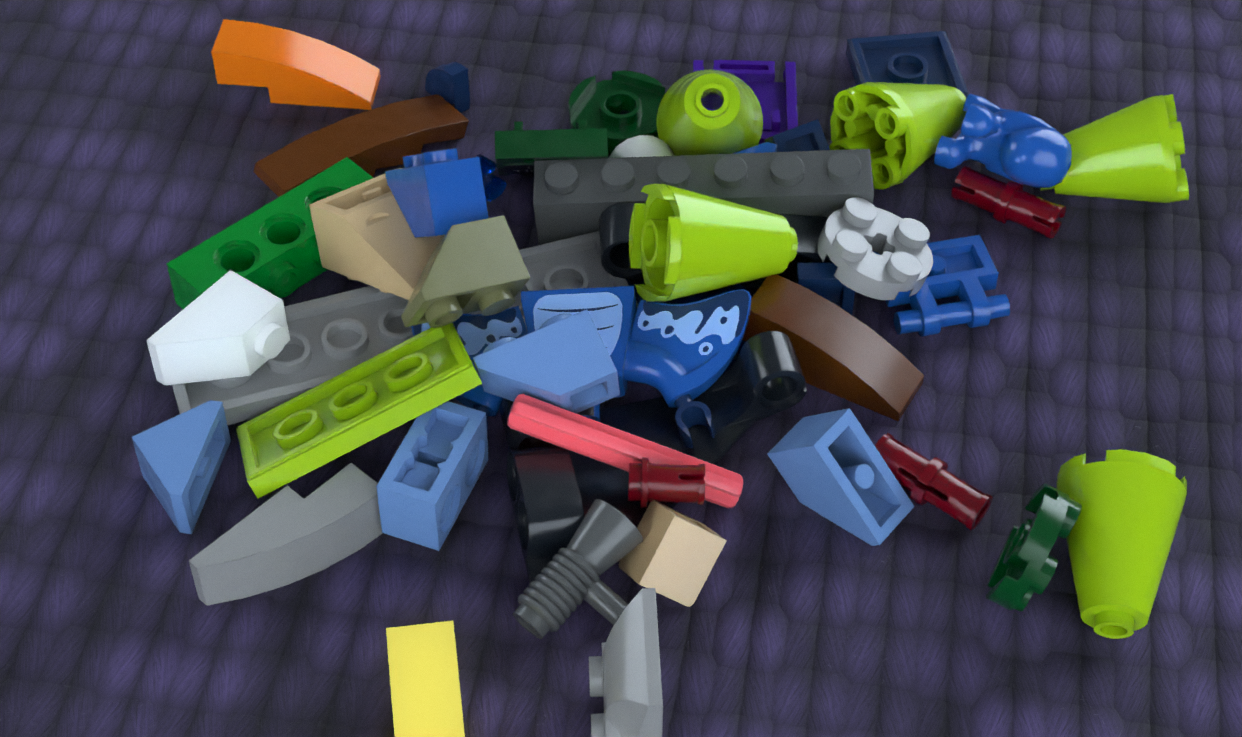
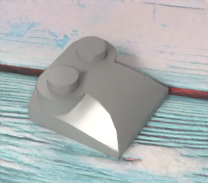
(629, 674)

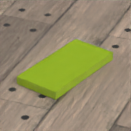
(355, 408)

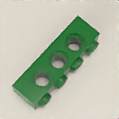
(267, 247)

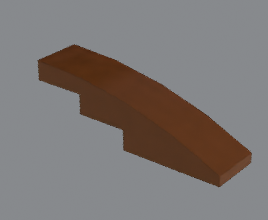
(368, 138)

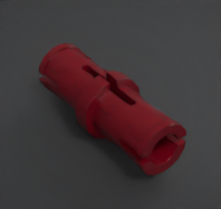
(1008, 202)
(933, 483)

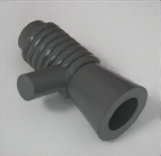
(575, 572)

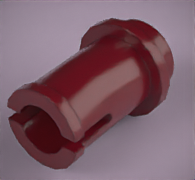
(666, 483)

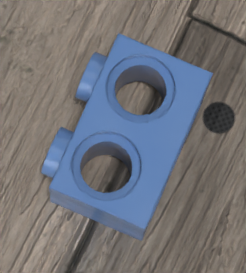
(433, 474)

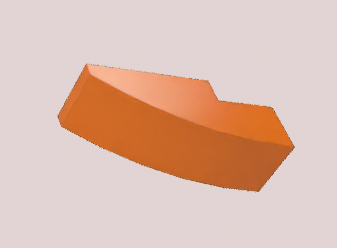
(292, 67)

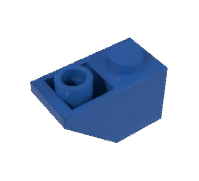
(438, 191)

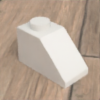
(220, 334)

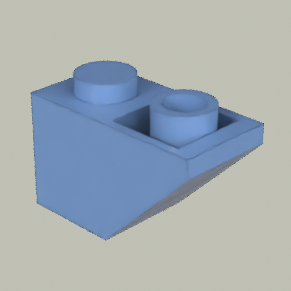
(556, 364)

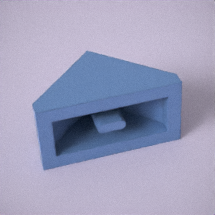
(183, 459)

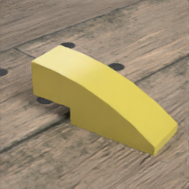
(425, 680)

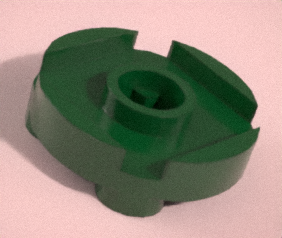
(604, 100)
(1025, 558)

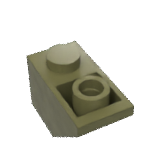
(467, 273)

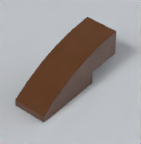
(835, 348)

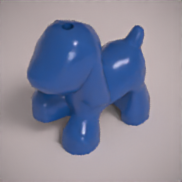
(1007, 144)

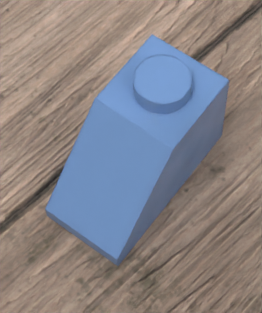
(841, 475)

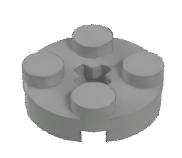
(902, 246)

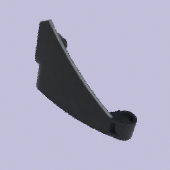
(557, 486)

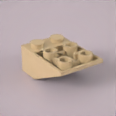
(369, 239)

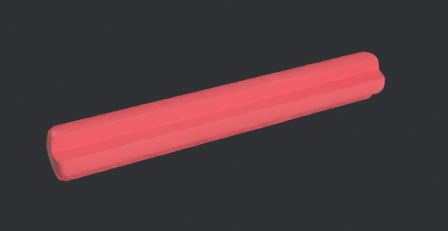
(613, 445)

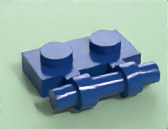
(958, 269)

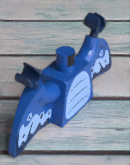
(657, 344)

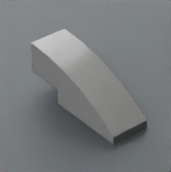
(289, 538)

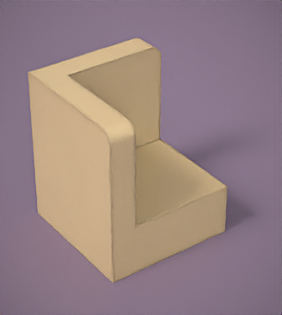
(673, 555)

